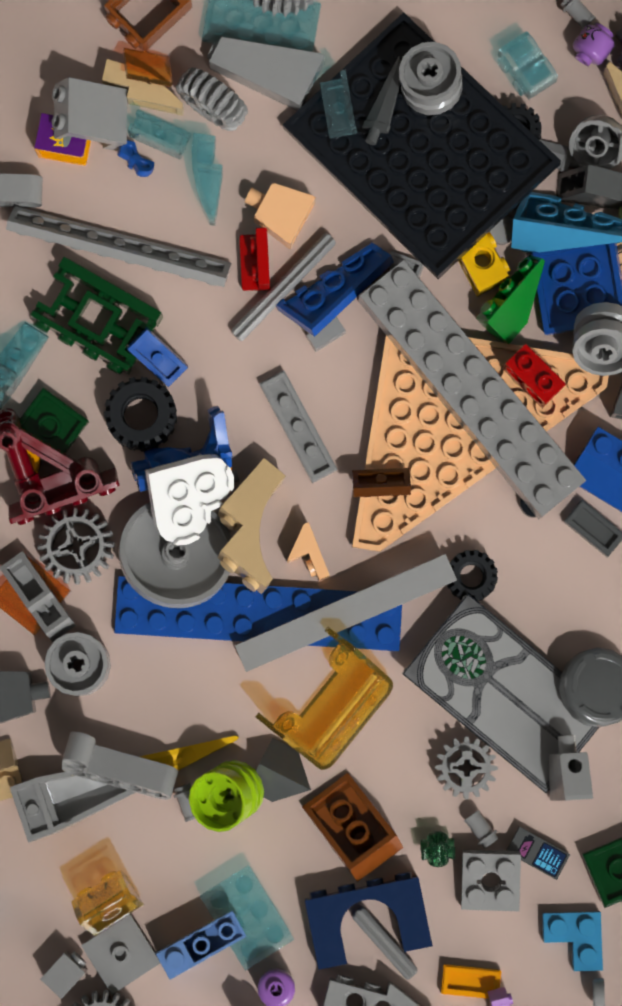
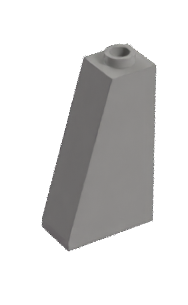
(268, 69)

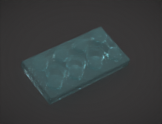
(243, 22)

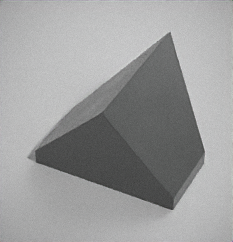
(282, 772)

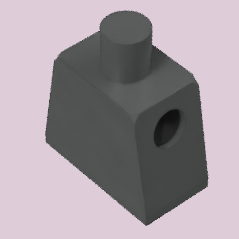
(19, 694)

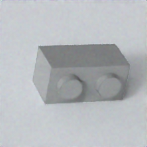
(326, 335)

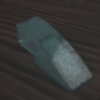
(206, 174)

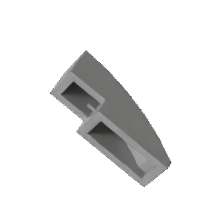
(37, 596)

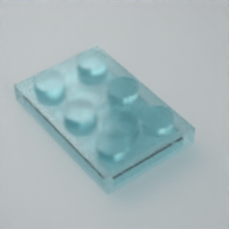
(255, 913)

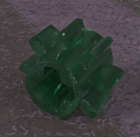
(437, 849)

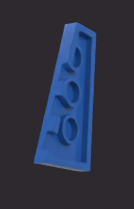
(324, 300)

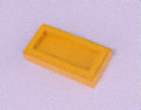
(469, 980)

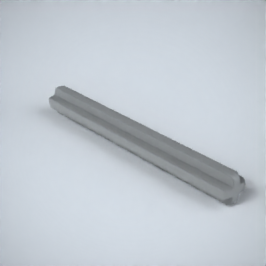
(283, 286)

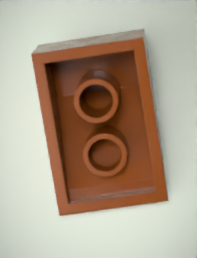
(353, 827)

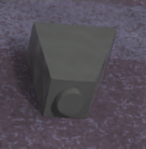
(591, 187)

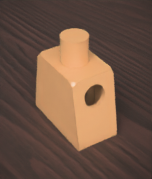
(281, 211)

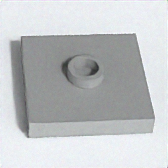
(121, 954)

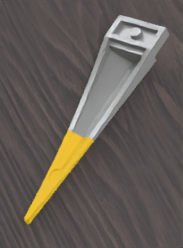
(63, 799)

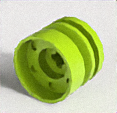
(226, 795)

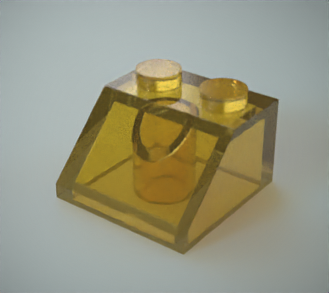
(106, 902)

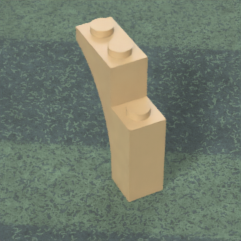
(244, 514)

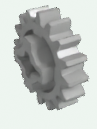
(466, 781)

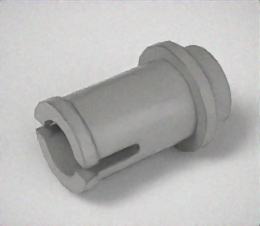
(578, 12)
(182, 794)
(481, 829)

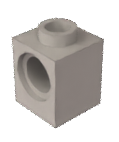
(64, 973)

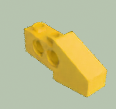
(488, 277)

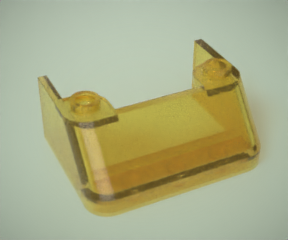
(337, 709)

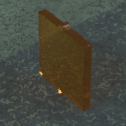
(147, 67)

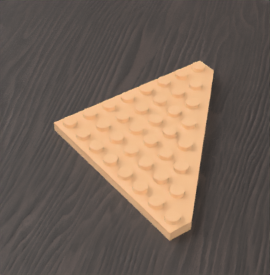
(421, 434)

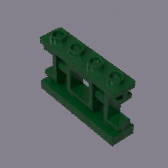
(107, 297)

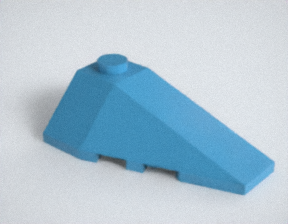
(549, 225)

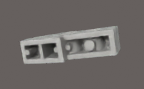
(343, 986)

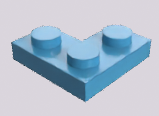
(582, 930)

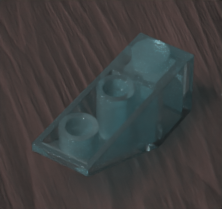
(18, 358)

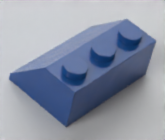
(602, 467)

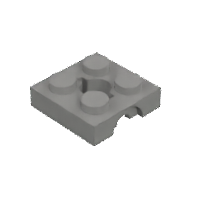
(505, 894)

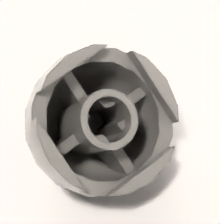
(597, 142)

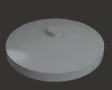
(170, 572)

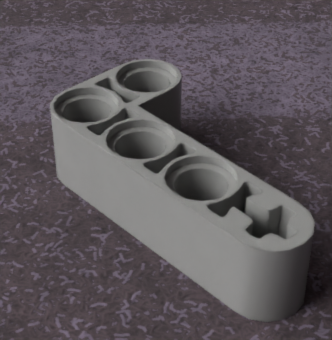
(117, 768)

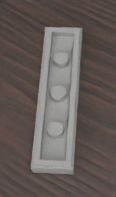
(298, 426)

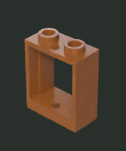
(132, 36)

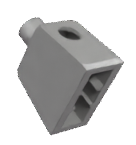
(571, 782)

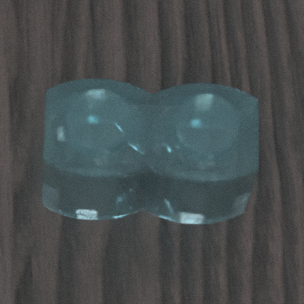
(526, 65)

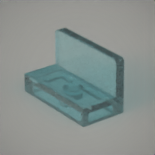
(338, 107)

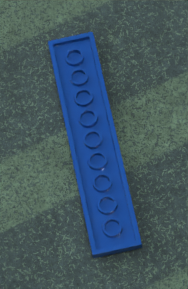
(242, 614)

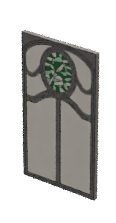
(497, 689)

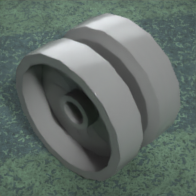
(430, 78)
(599, 339)
(61, 659)

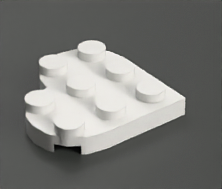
(186, 494)

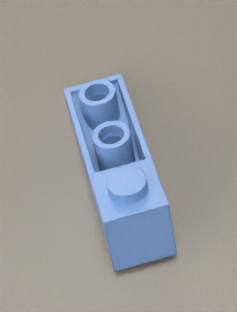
(200, 944)

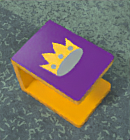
(66, 150)

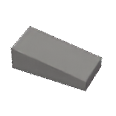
(415, 265)

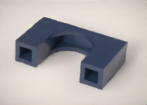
(400, 895)

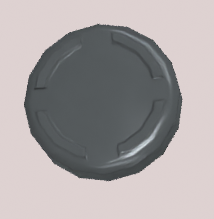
(593, 687)

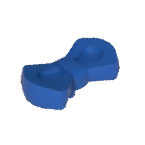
(141, 166)

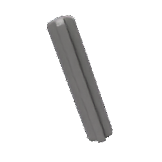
(384, 943)

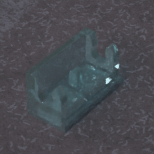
(159, 134)

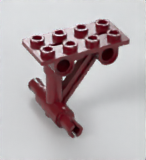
(52, 490)

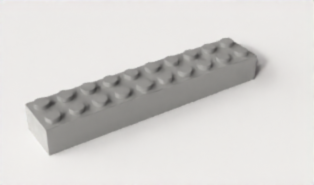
(471, 389)

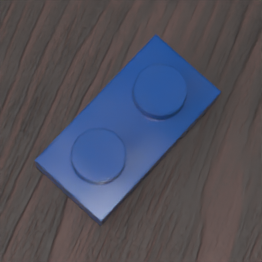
(157, 356)

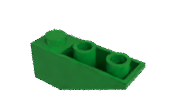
(511, 307)

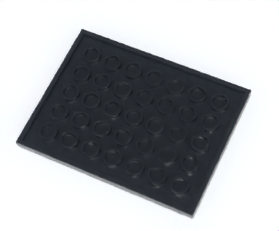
(433, 176)

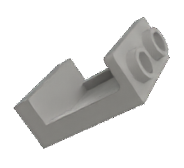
(90, 112)

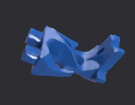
(216, 443)

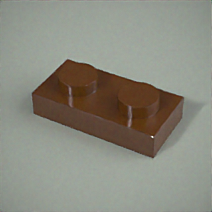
(381, 482)

